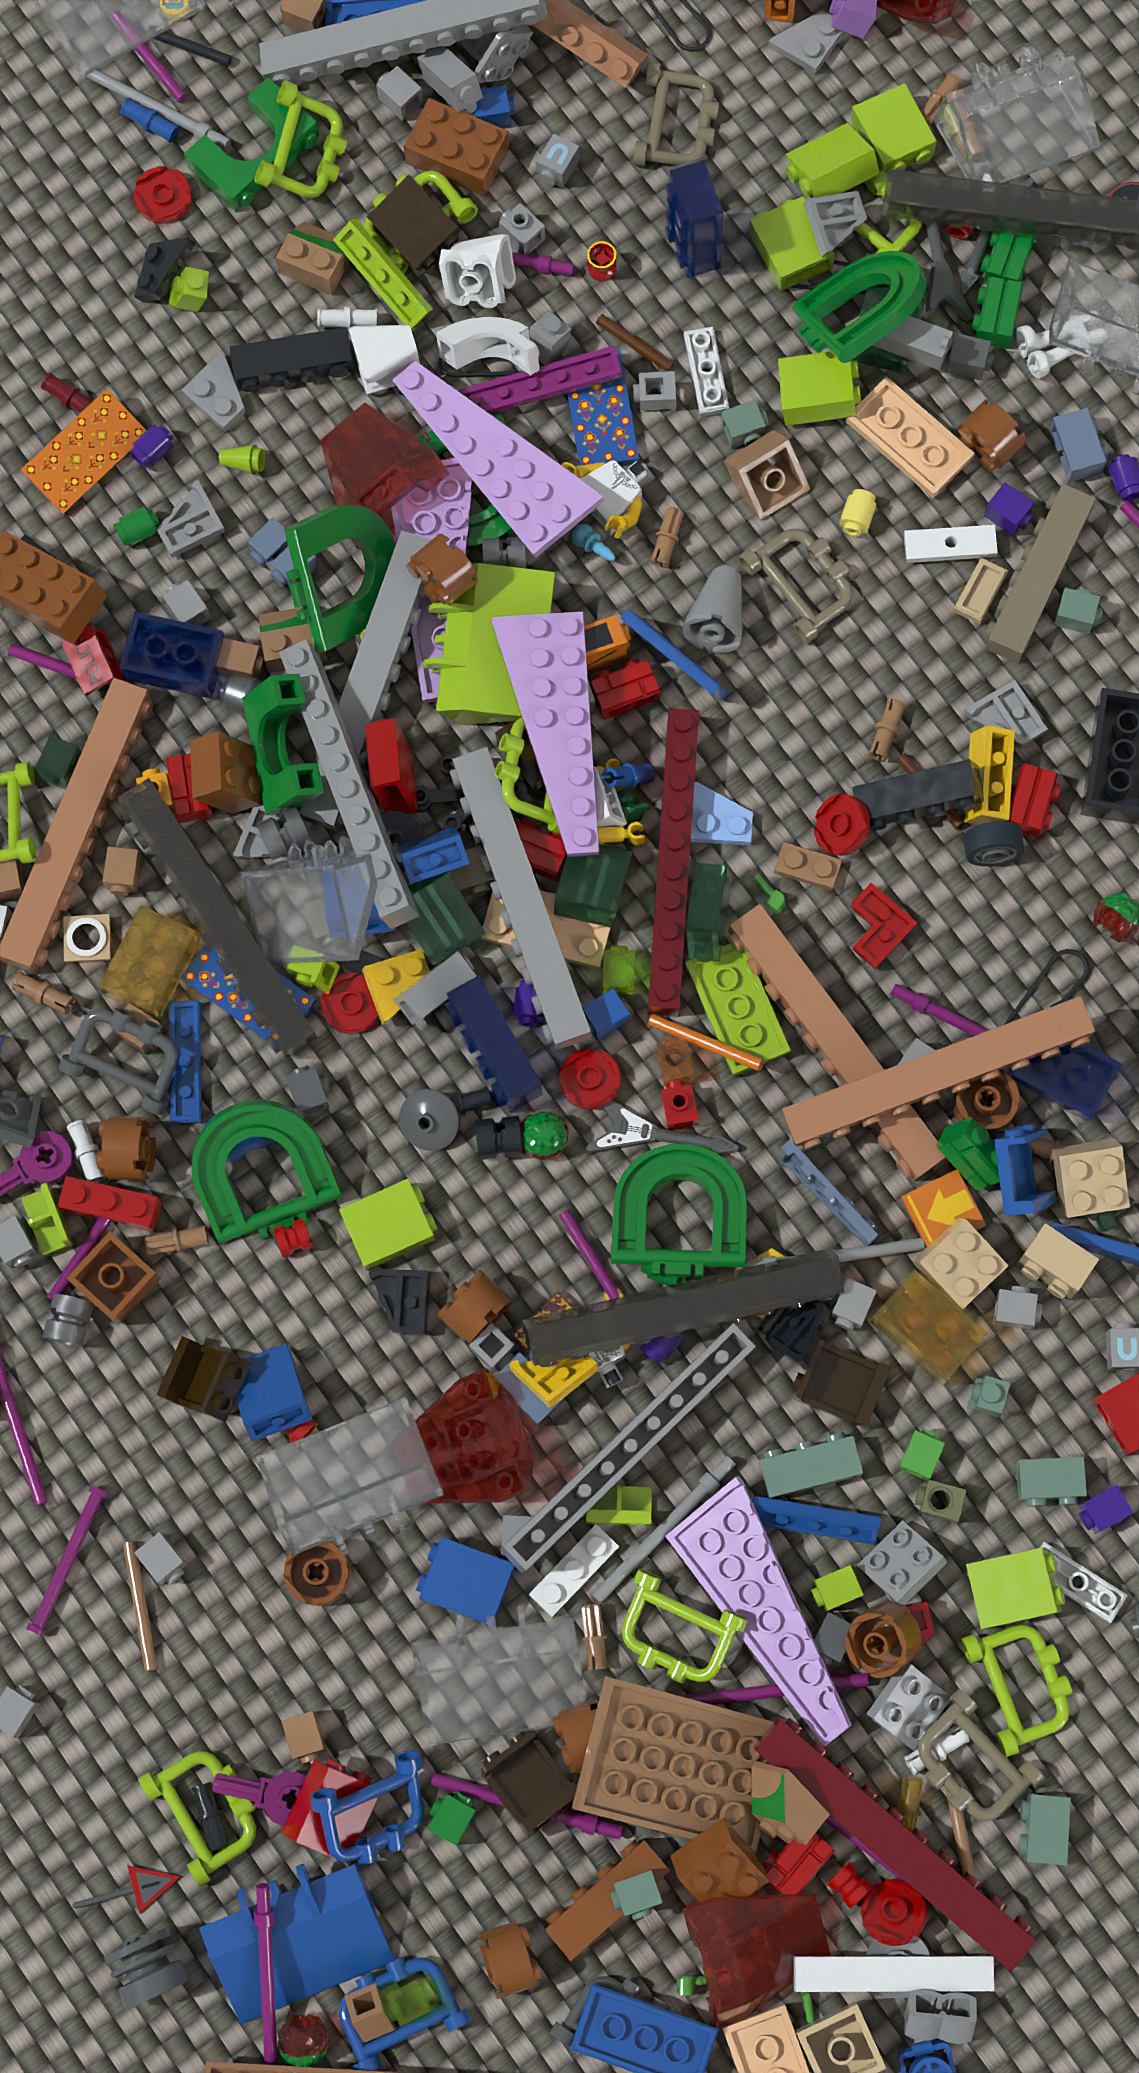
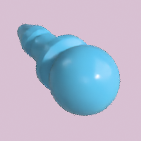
(585, 537)

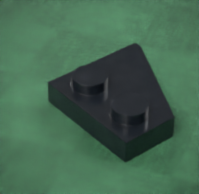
(160, 268)
(404, 1298)
(800, 1332)

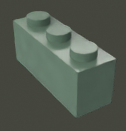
(810, 1466)

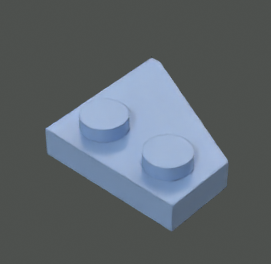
(719, 819)

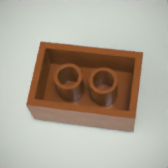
(457, 146)

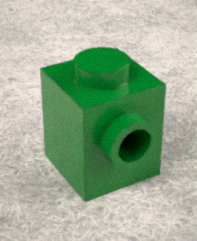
(451, 1817)

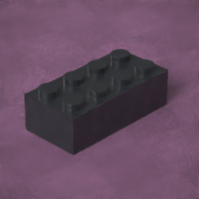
(1113, 759)

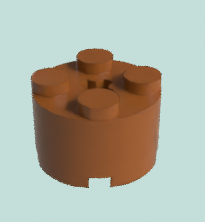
(991, 435)
(442, 570)
(1001, 1112)
(126, 1148)
(475, 1307)
(318, 1592)
(883, 1639)
(575, 1728)
(508, 1959)

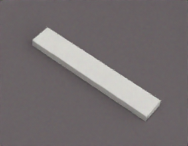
(893, 1973)

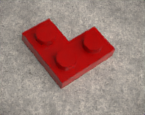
(887, 922)

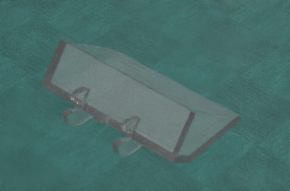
(103, 30)
(1019, 118)
(1098, 320)
(312, 903)
(349, 1477)
(498, 1679)

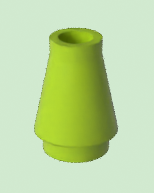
(244, 458)

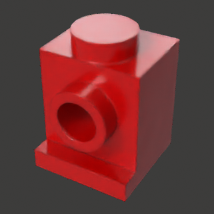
(676, 1116)

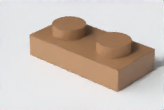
(807, 866)

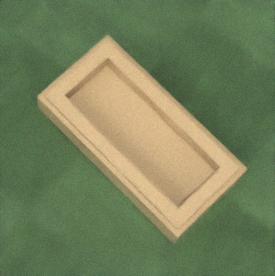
(980, 591)

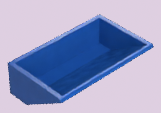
(319, 1939)

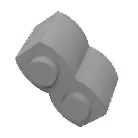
(940, 2016)

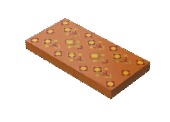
(83, 451)

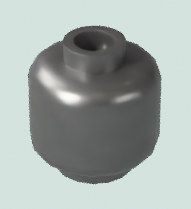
(235, 689)

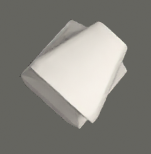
(478, 270)
(382, 354)

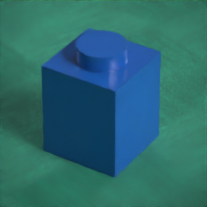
(495, 107)
(606, 1014)

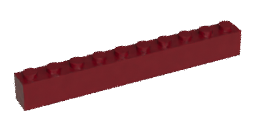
(673, 862)
(896, 1845)

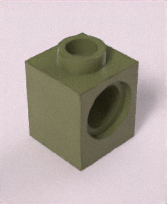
(954, 1496)

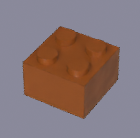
(224, 773)
(113, 1278)
(719, 1864)

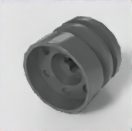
(146, 1968)

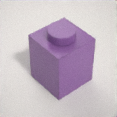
(853, 16)

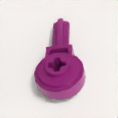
(31, 1166)
(265, 1794)

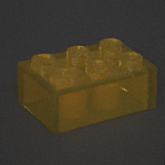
(149, 962)
(928, 1327)

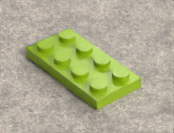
(738, 1007)

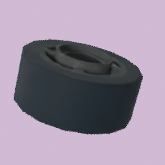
(993, 843)

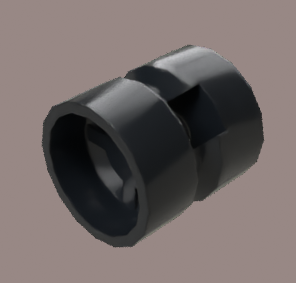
(498, 1137)

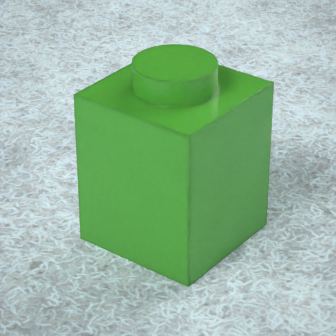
(922, 1454)

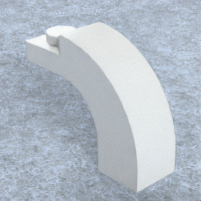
(488, 337)

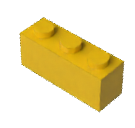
(993, 753)

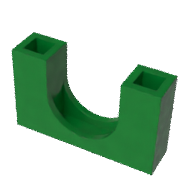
(235, 179)
(267, 714)

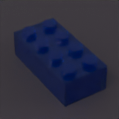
(694, 219)
(494, 1043)

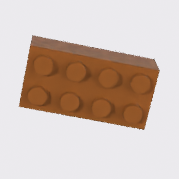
(46, 589)

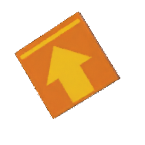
(939, 1205)

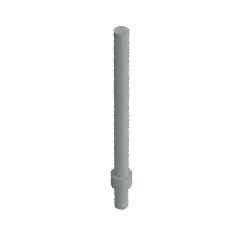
(199, 129)
(864, 1251)
(708, 1484)

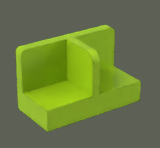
(47, 1221)
(622, 1507)

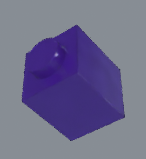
(1009, 509)
(1104, 1510)

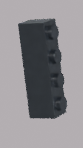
(292, 359)
(921, 793)

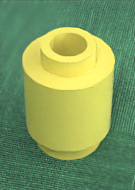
(858, 512)

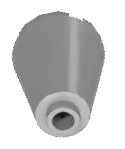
(717, 612)

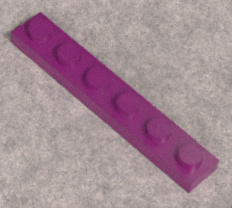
(547, 382)

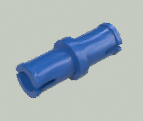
(149, 120)
(628, 775)

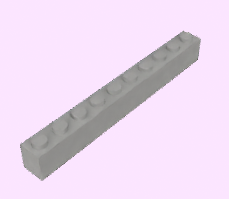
(391, 35)
(375, 665)
(349, 783)
(521, 899)
(627, 1448)

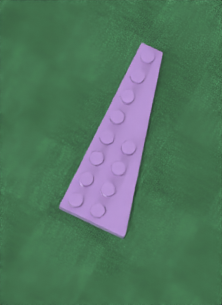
(519, 480)
(427, 514)
(551, 686)
(742, 1574)

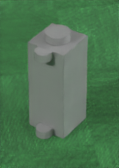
(450, 78)
(918, 342)
(432, 988)

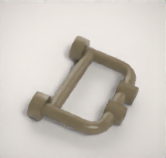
(709, 110)
(818, 552)
(939, 1776)

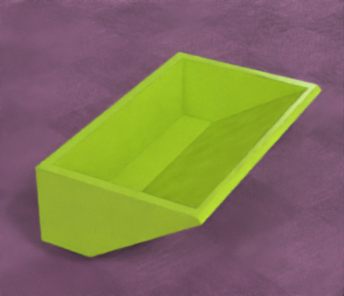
(472, 668)

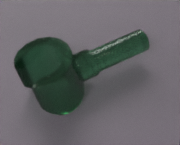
(1107, 1220)

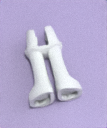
(1031, 345)

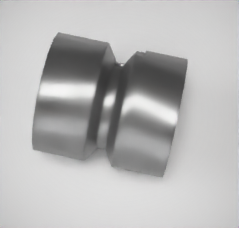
(508, 553)
(281, 833)
(68, 1320)

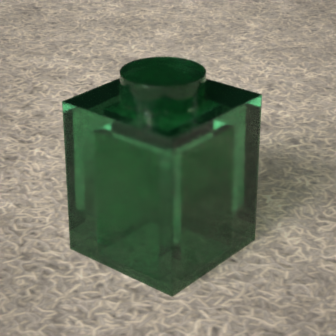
(57, 762)

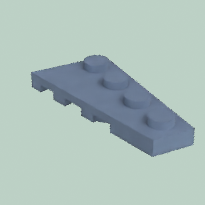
(822, 1188)

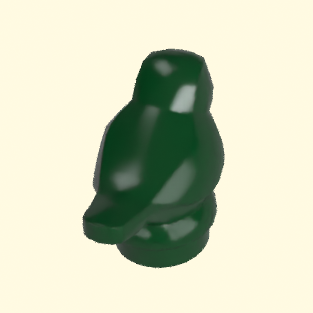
(631, 807)

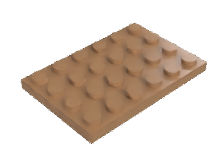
(670, 1762)

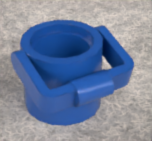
(926, 2061)

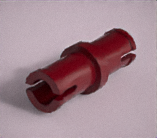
(68, 395)

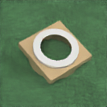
(100, 952)

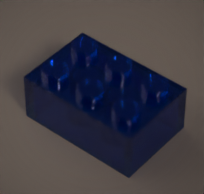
(172, 655)
(1072, 1079)

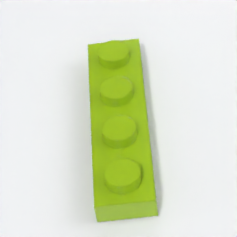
(382, 273)

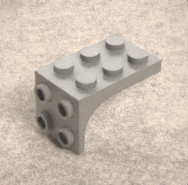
(497, 52)

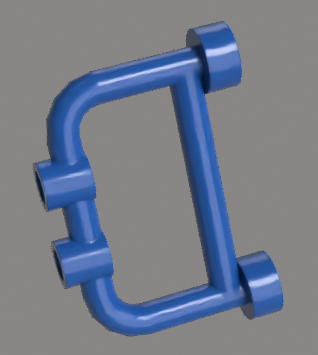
(392, 1836)
(397, 1971)

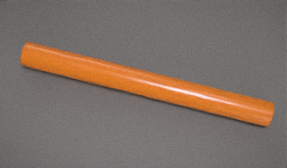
(706, 1042)

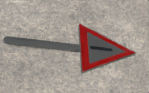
(146, 1886)

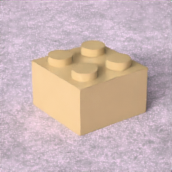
(1091, 1177)
(1057, 1262)
(960, 1263)
(840, 2043)

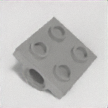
(902, 1564)
(908, 1705)

